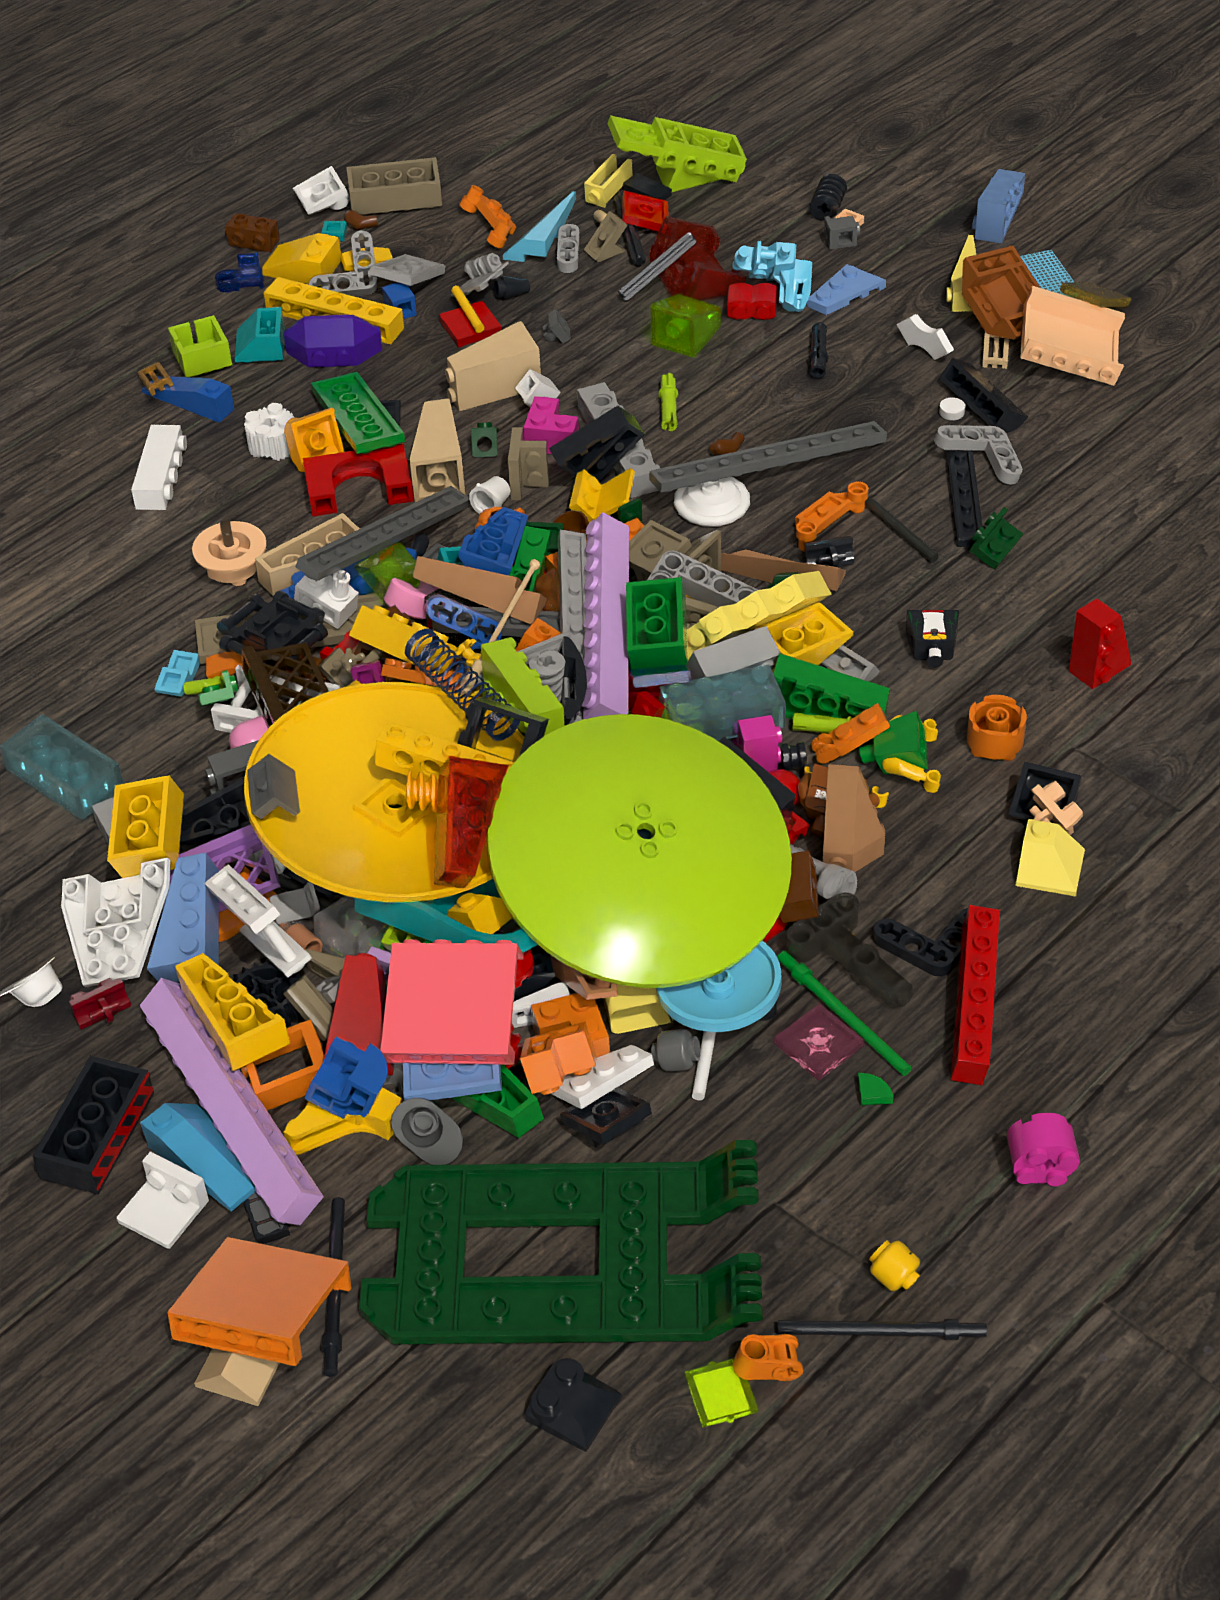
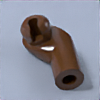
(358, 221)
(726, 446)

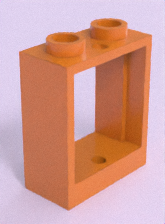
(292, 1085)

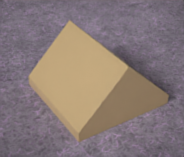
(236, 1376)

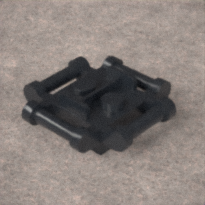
(272, 626)

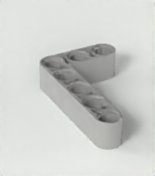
(707, 582)

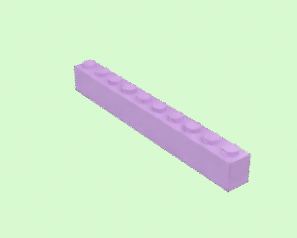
(606, 617)
(232, 1106)

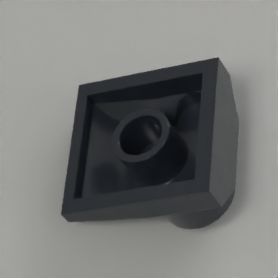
(1036, 774)
(571, 1404)

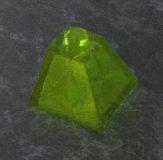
(385, 565)

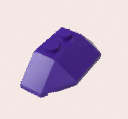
(332, 340)

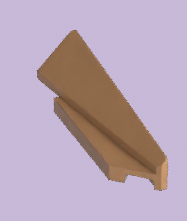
(766, 567)

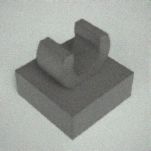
(556, 328)

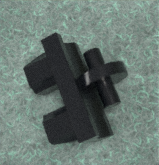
(830, 552)

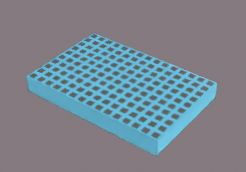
(1047, 270)

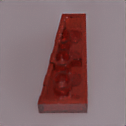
(464, 814)

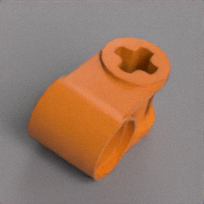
(771, 1358)

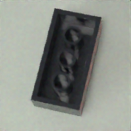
(93, 1124)

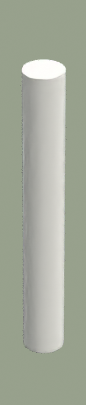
(703, 1065)

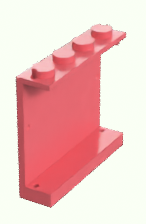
(450, 1002)

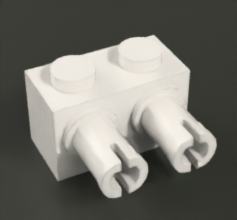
(330, 595)

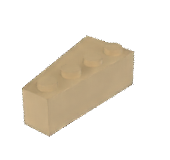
(279, 564)

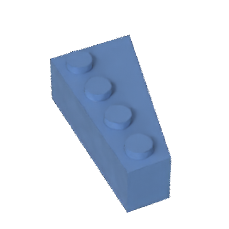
(188, 918)

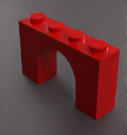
(328, 471)

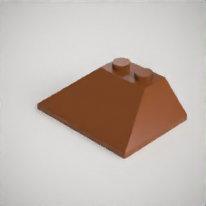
(996, 290)

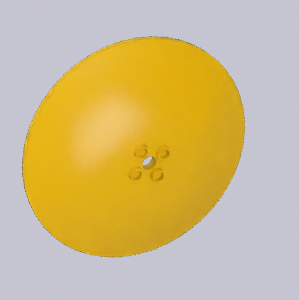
(345, 827)

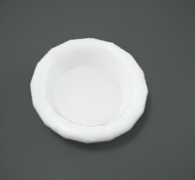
(713, 502)

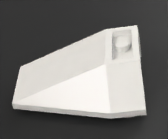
(114, 921)

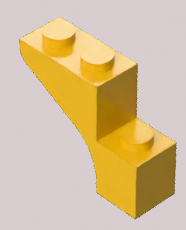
(317, 1126)

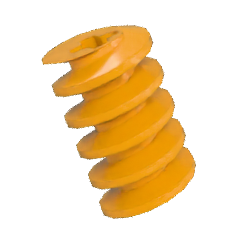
(422, 791)

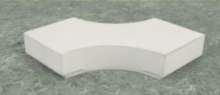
(920, 334)

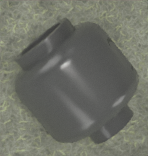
(676, 1050)

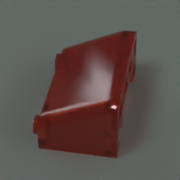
(696, 271)

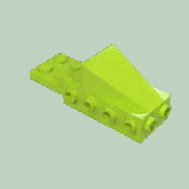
(682, 152)

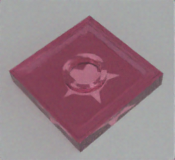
(819, 1042)

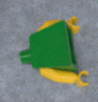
(904, 749)

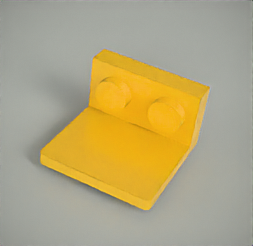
(595, 498)

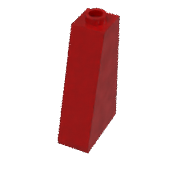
(360, 1004)

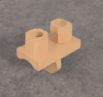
(1046, 799)

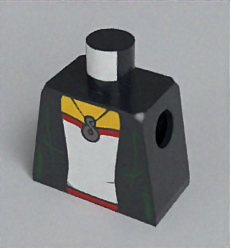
(932, 634)

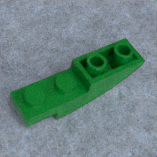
(533, 545)

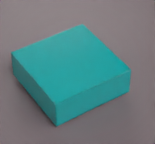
(335, 228)

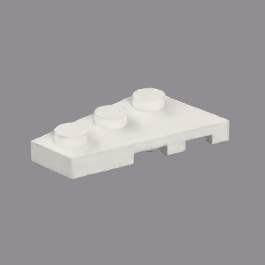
(610, 1072)

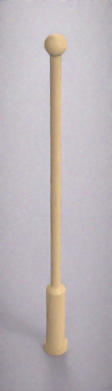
(477, 665)

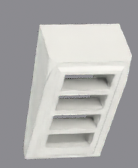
(524, 1004)

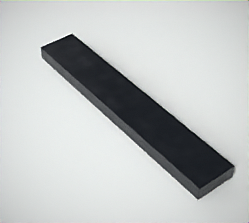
(964, 495)

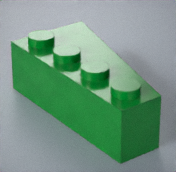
(511, 1108)

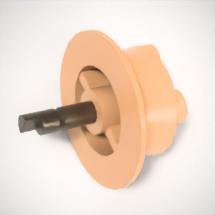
(229, 550)

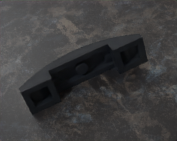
(577, 679)

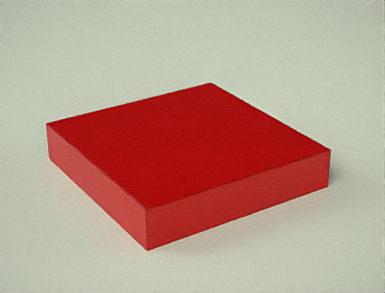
(643, 210)
(461, 329)

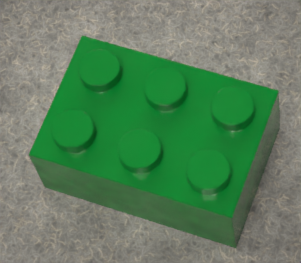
(656, 623)

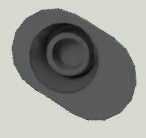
(427, 1131)

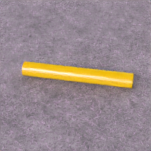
(467, 308)

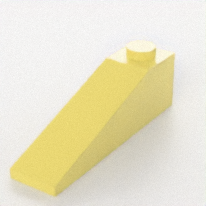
(954, 293)

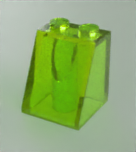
(683, 324)

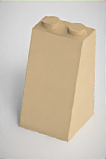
(491, 367)
(436, 452)

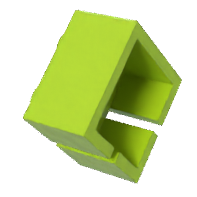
(207, 354)

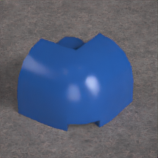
(348, 1079)

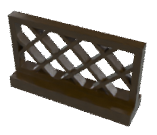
(267, 692)

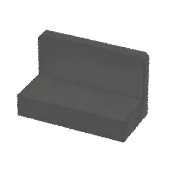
(272, 786)

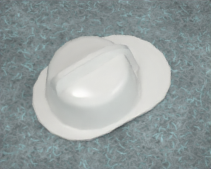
(37, 987)

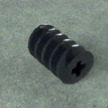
(828, 196)

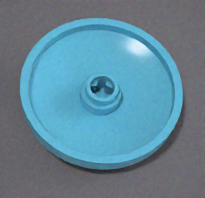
(729, 998)

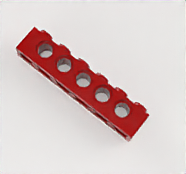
(975, 995)

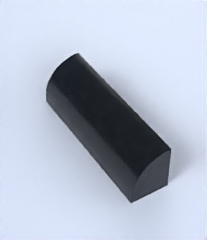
(982, 396)

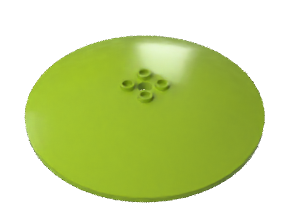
(628, 904)

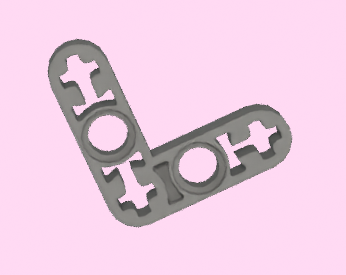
(356, 278)
(987, 438)

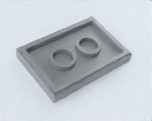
(407, 269)

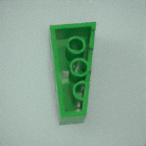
(824, 691)

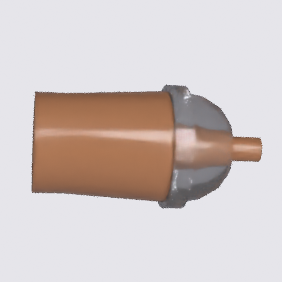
(300, 933)

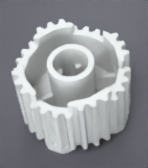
(266, 431)

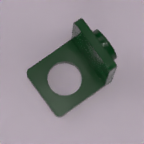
(486, 430)
(629, 511)

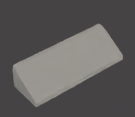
(850, 663)

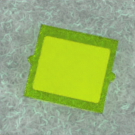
(720, 1393)

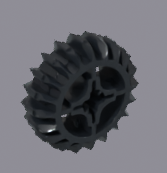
(268, 985)

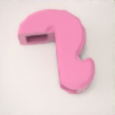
(408, 598)

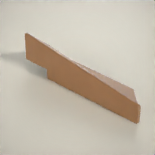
(480, 586)

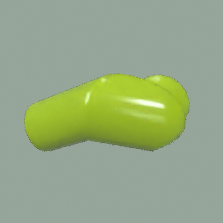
(196, 686)

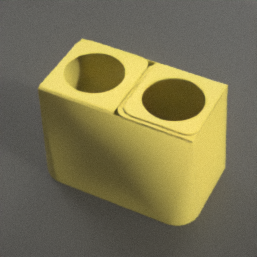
(634, 1009)

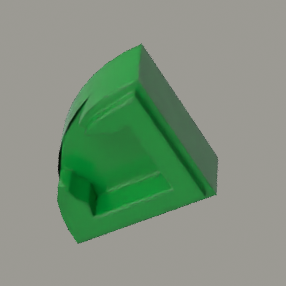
(874, 1090)

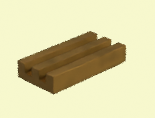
(157, 383)

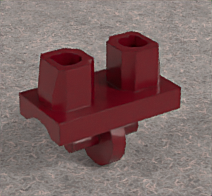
(99, 1003)

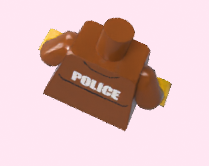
(813, 791)

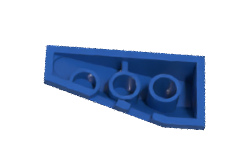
(495, 543)

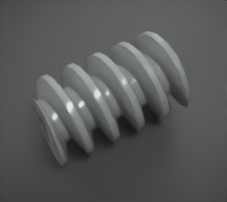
(551, 670)

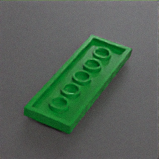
(358, 413)

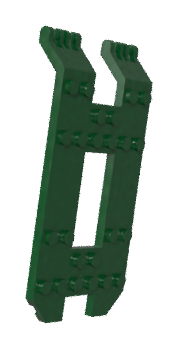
(623, 1303)

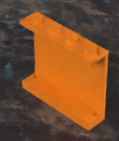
(255, 1299)

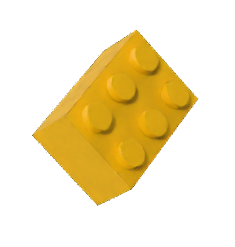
(145, 824)

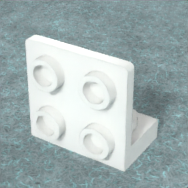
(164, 1202)

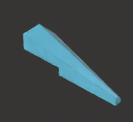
(541, 236)

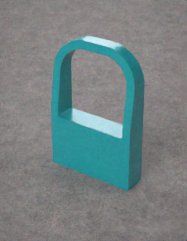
(430, 919)

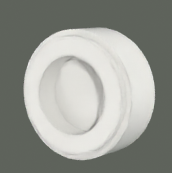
(952, 408)

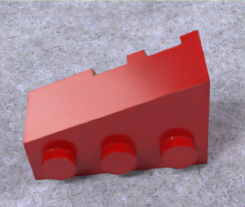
(1098, 644)

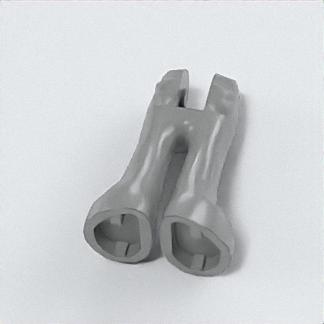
(832, 878)

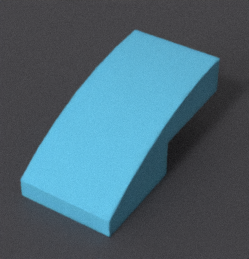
(180, 669)

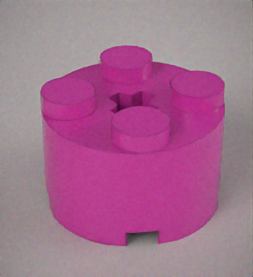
(1043, 1149)

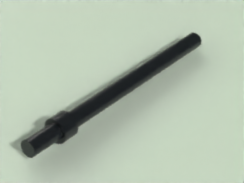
(950, 1328)
(332, 1339)

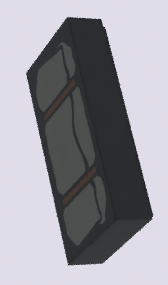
(263, 1224)

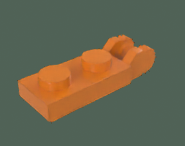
(850, 734)

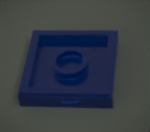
(659, 676)

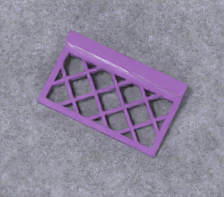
(238, 847)

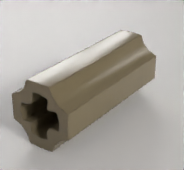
(311, 1005)

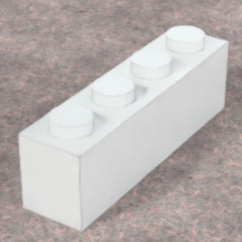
(158, 467)

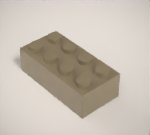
(394, 186)

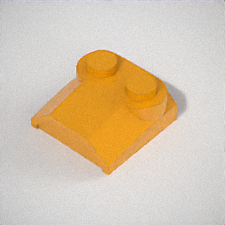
(313, 436)

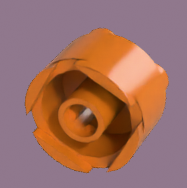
(996, 728)

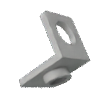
(296, 904)

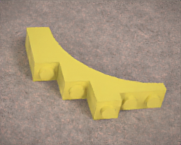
(757, 609)

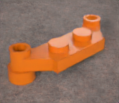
(492, 212)
(827, 510)
(396, 671)

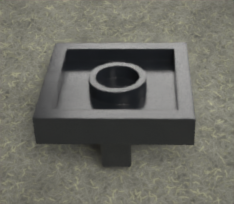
(606, 1116)

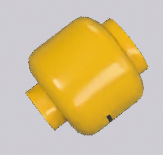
(895, 1265)

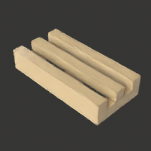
(995, 360)

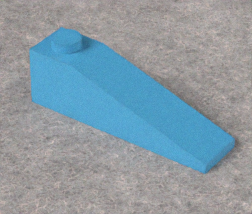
(190, 1140)

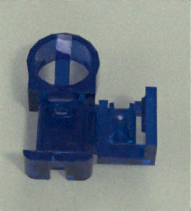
(249, 275)

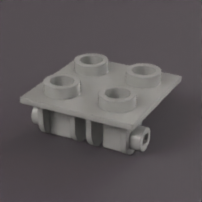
(481, 271)

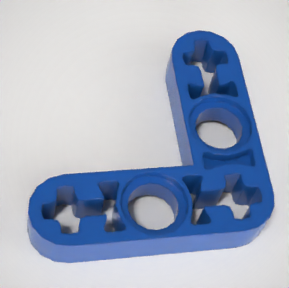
(442, 617)

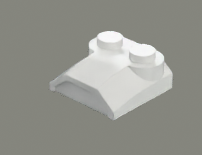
(322, 192)

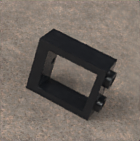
(476, 713)

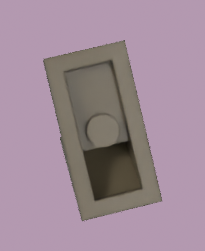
(604, 241)

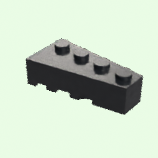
(214, 816)

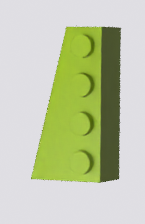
(519, 685)

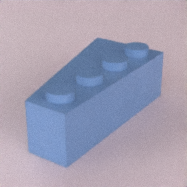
(998, 205)

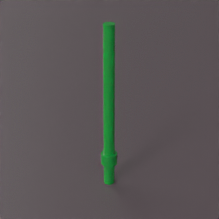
(804, 976)

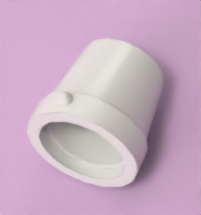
(489, 494)

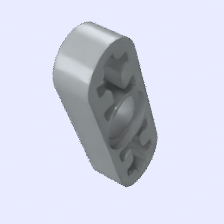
(568, 242)

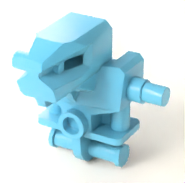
(779, 264)

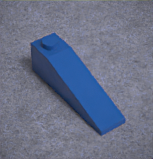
(197, 395)

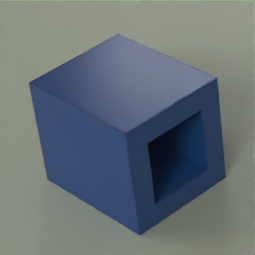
(400, 296)

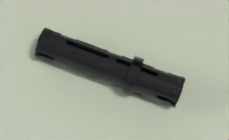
(818, 364)

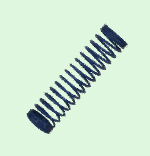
(430, 650)

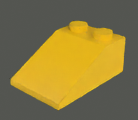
(304, 258)
(809, 633)

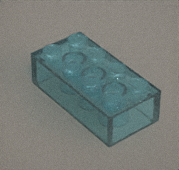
(721, 700)
(61, 766)

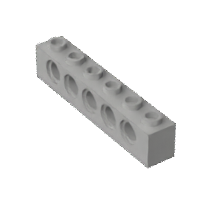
(598, 400)

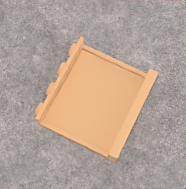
(1071, 335)

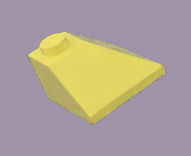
(1049, 859)

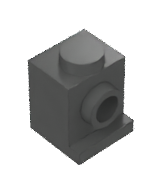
(841, 232)

